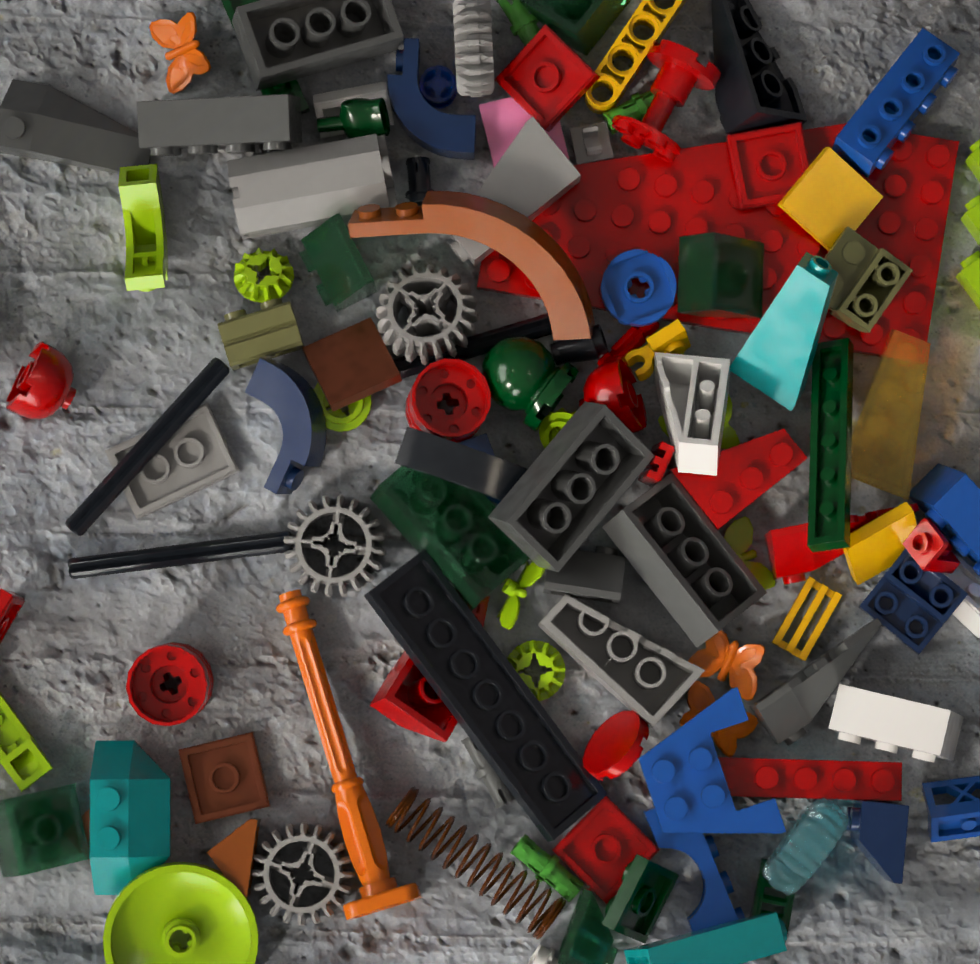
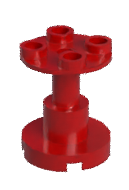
(671, 87)

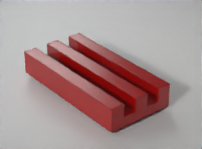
(658, 465)

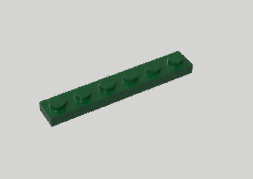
(831, 446)

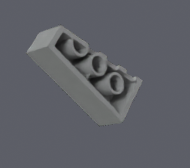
(624, 662)

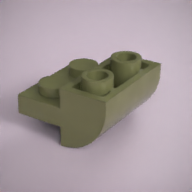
(865, 280)

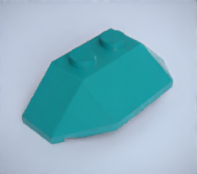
(127, 815)

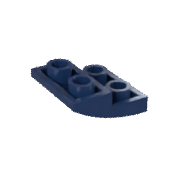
(912, 602)

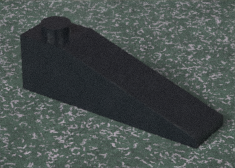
(751, 86)

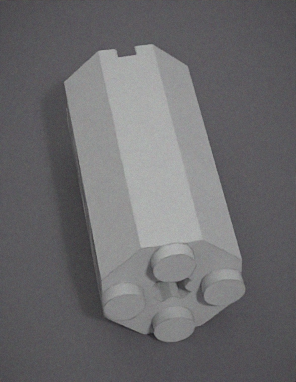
(310, 184)

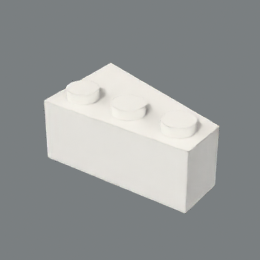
(694, 407)
(895, 724)

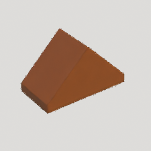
(236, 854)

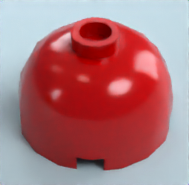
(42, 384)
(613, 386)

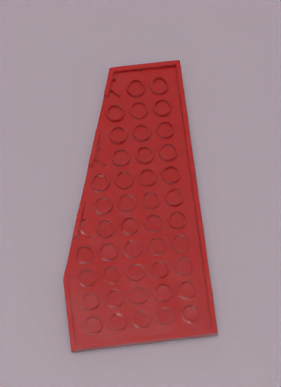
(654, 202)

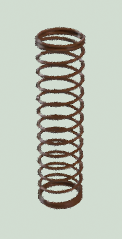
(546, 918)

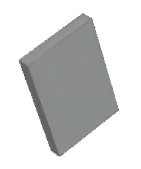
(184, 465)

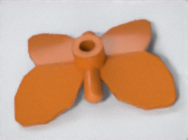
(187, 56)
(733, 660)
(725, 739)

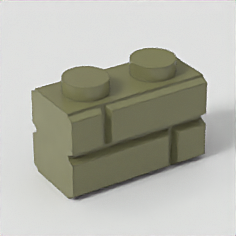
(260, 334)

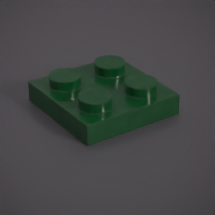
(639, 898)

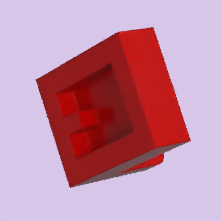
(931, 548)

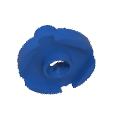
(647, 268)

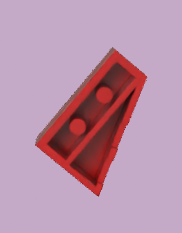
(742, 475)

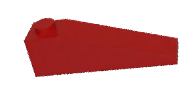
(791, 556)
(412, 701)

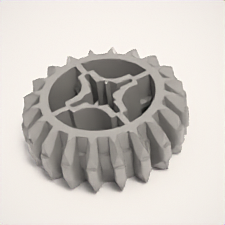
(473, 47)
(440, 291)
(338, 513)
(271, 862)

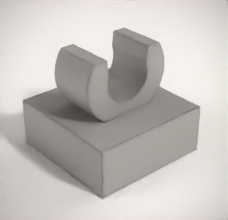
(591, 143)

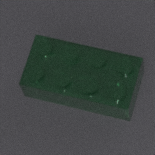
(453, 530)

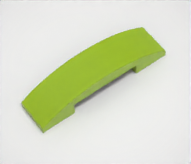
(19, 750)

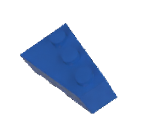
(954, 507)

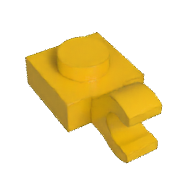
(669, 339)

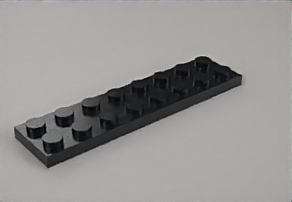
(485, 695)

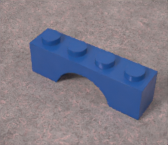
(715, 904)

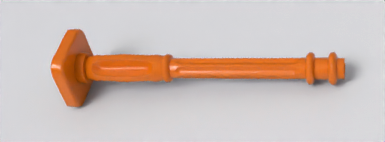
(354, 809)

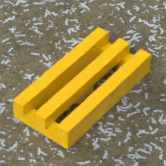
(790, 647)

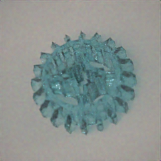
(805, 846)

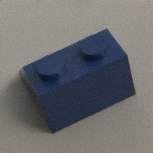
(881, 835)

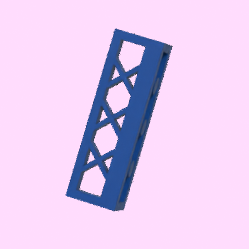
(955, 819)

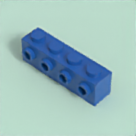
(896, 102)

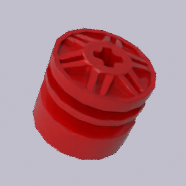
(461, 387)
(163, 705)

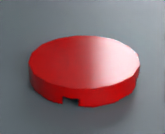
(615, 745)

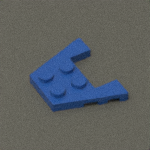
(690, 782)

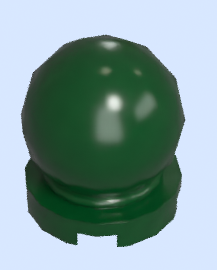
(526, 378)

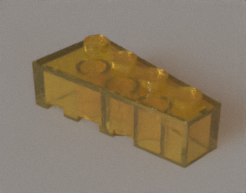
(890, 416)

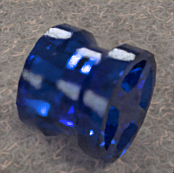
(438, 79)

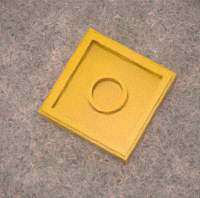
(829, 198)
(879, 543)

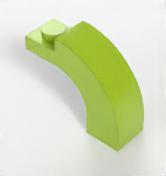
(144, 228)

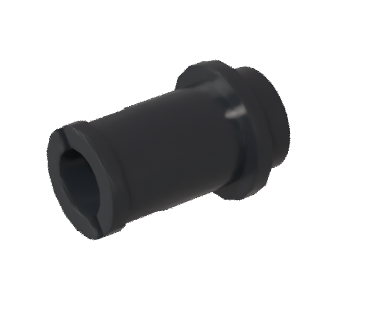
(419, 181)

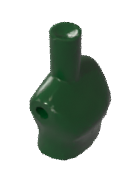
(358, 118)

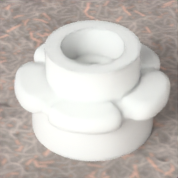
(543, 956)

